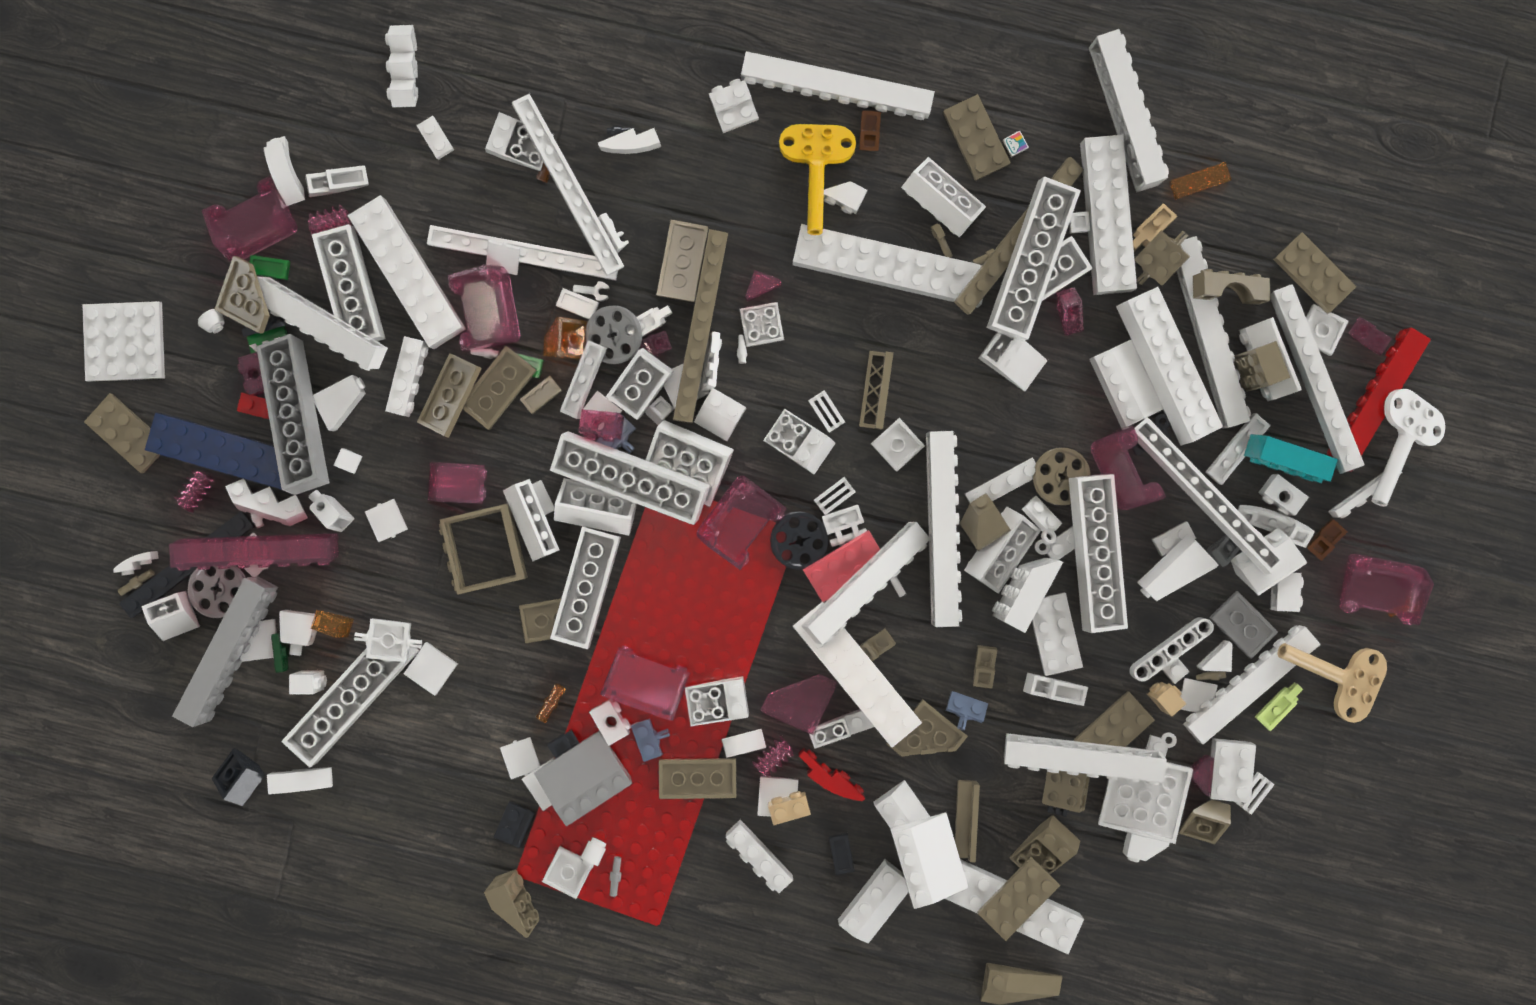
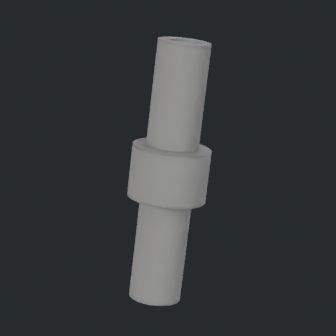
(615, 876)

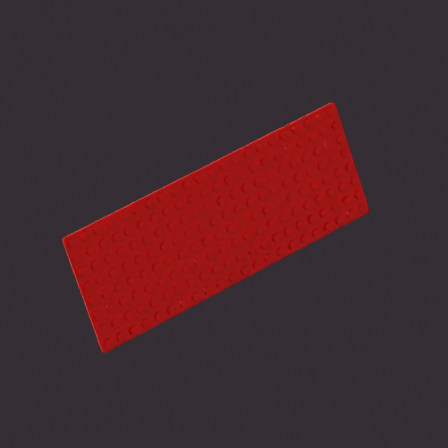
(676, 609)

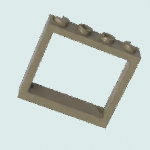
(454, 563)

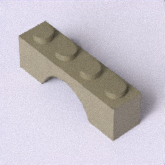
(1250, 289)

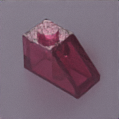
(1070, 311)

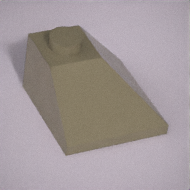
(983, 522)
(1207, 821)

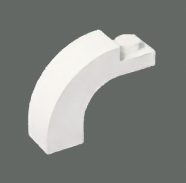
(282, 171)

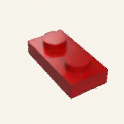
(253, 405)

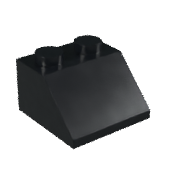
(237, 777)

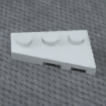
(711, 362)

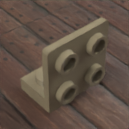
(1066, 790)

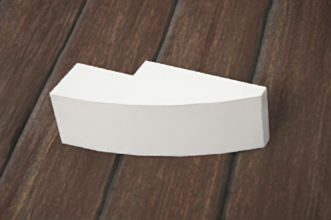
(630, 143)
(336, 181)
(1055, 689)
(299, 780)

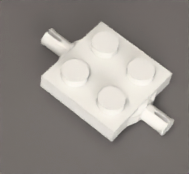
(388, 640)

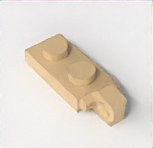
(1152, 226)

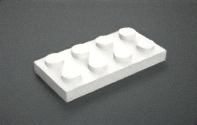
(1056, 635)

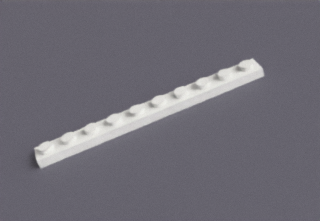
(567, 184)
(529, 253)

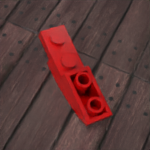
(837, 782)

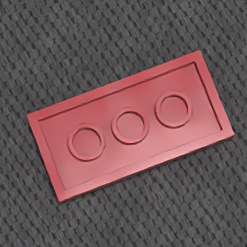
(840, 565)

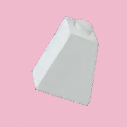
(339, 400)

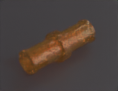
(550, 703)

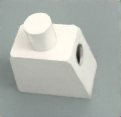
(330, 511)
(296, 630)

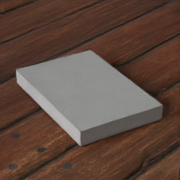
(1243, 624)

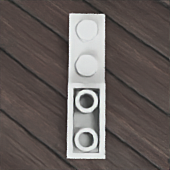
(840, 728)

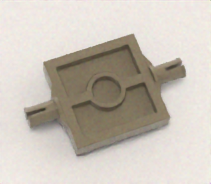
(1162, 257)

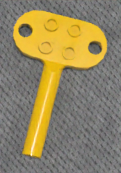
(816, 147)

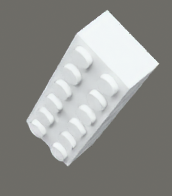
(348, 280)
(585, 588)

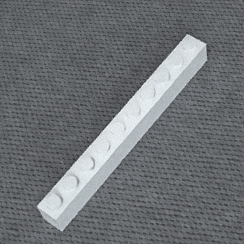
(837, 85)
(1213, 342)
(1316, 379)
(1208, 497)

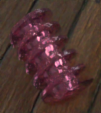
(328, 220)
(193, 490)
(774, 757)

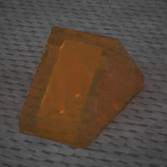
(332, 624)

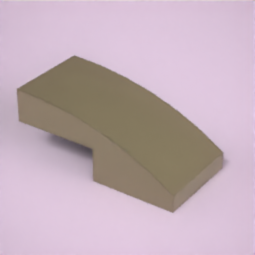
(877, 644)
(984, 666)

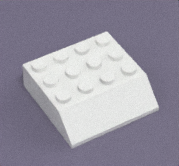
(1026, 592)

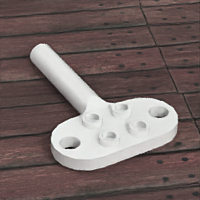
(1414, 422)

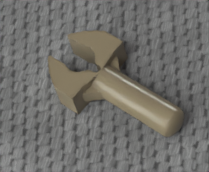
(939, 234)

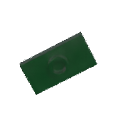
(280, 653)

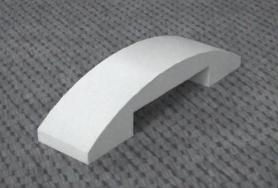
(1271, 520)

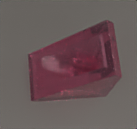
(761, 284)
(1203, 773)

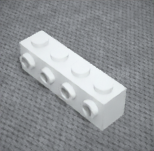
(406, 376)
(531, 520)
(759, 856)

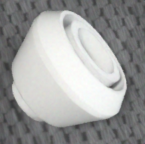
(211, 321)

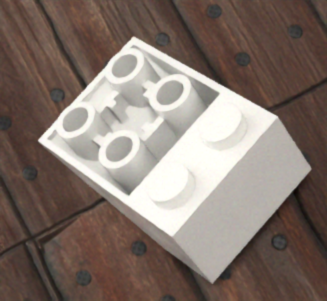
(512, 143)
(1013, 359)
(799, 441)
(717, 701)

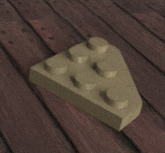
(242, 296)
(932, 735)

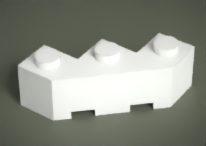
(402, 66)
(266, 504)

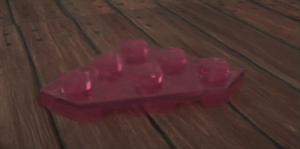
(801, 702)

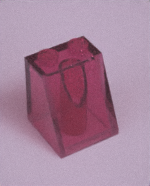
(457, 482)

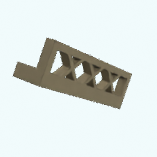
(883, 391)
(967, 818)

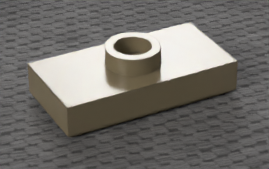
(541, 395)

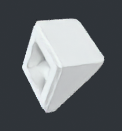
(659, 410)
(348, 460)

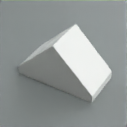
(1219, 659)

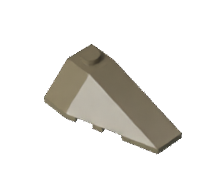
(1012, 984)

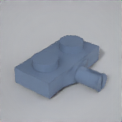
(627, 430)
(966, 708)
(648, 739)

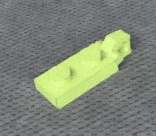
(1279, 706)

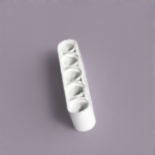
(1180, 648)

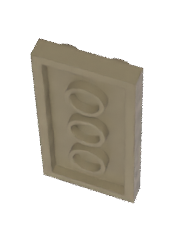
(976, 137)
(682, 261)
(1314, 273)
(498, 387)
(449, 395)
(123, 432)
(1118, 724)
(697, 778)
(1018, 898)

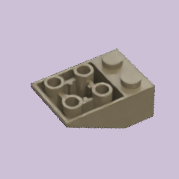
(1261, 367)
(1048, 845)
(512, 902)

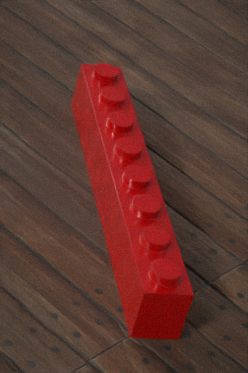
(1390, 376)

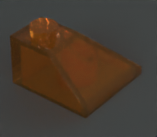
(565, 338)

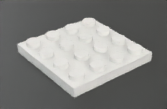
(123, 341)
(1145, 807)

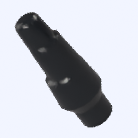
(615, 130)

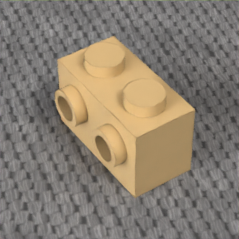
(1166, 698)
(789, 807)

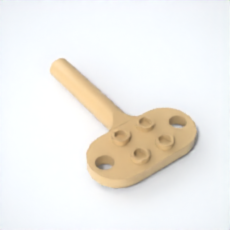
(1356, 683)

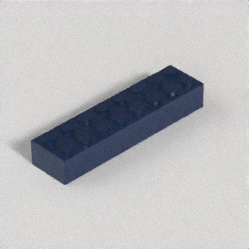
(214, 449)

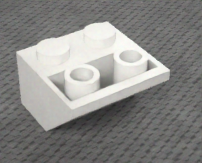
(171, 615)

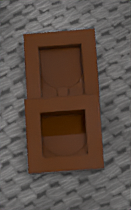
(870, 130)
(1326, 538)

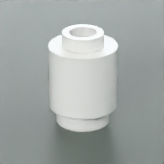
(593, 852)

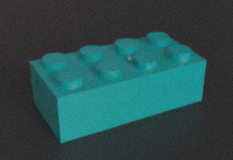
(1290, 458)

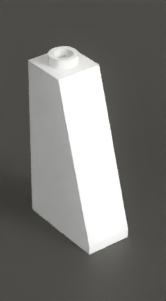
(1177, 568)

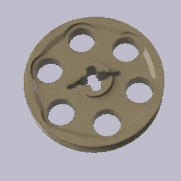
(1054, 469)

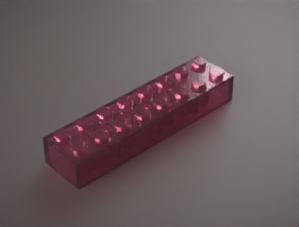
(253, 551)

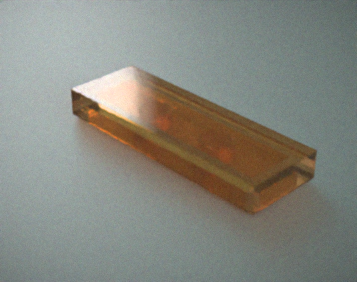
(1200, 180)

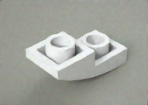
(133, 563)
(743, 743)

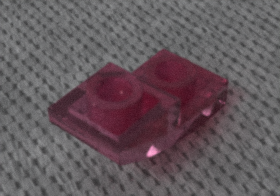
(1369, 336)
(656, 344)

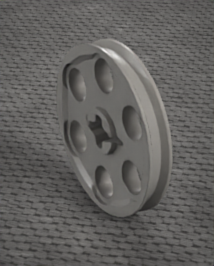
(620, 328)
(208, 590)

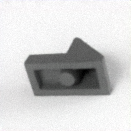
(1223, 550)

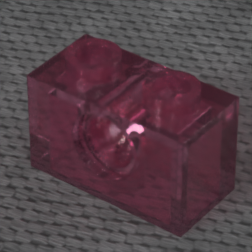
(247, 366)
(592, 419)

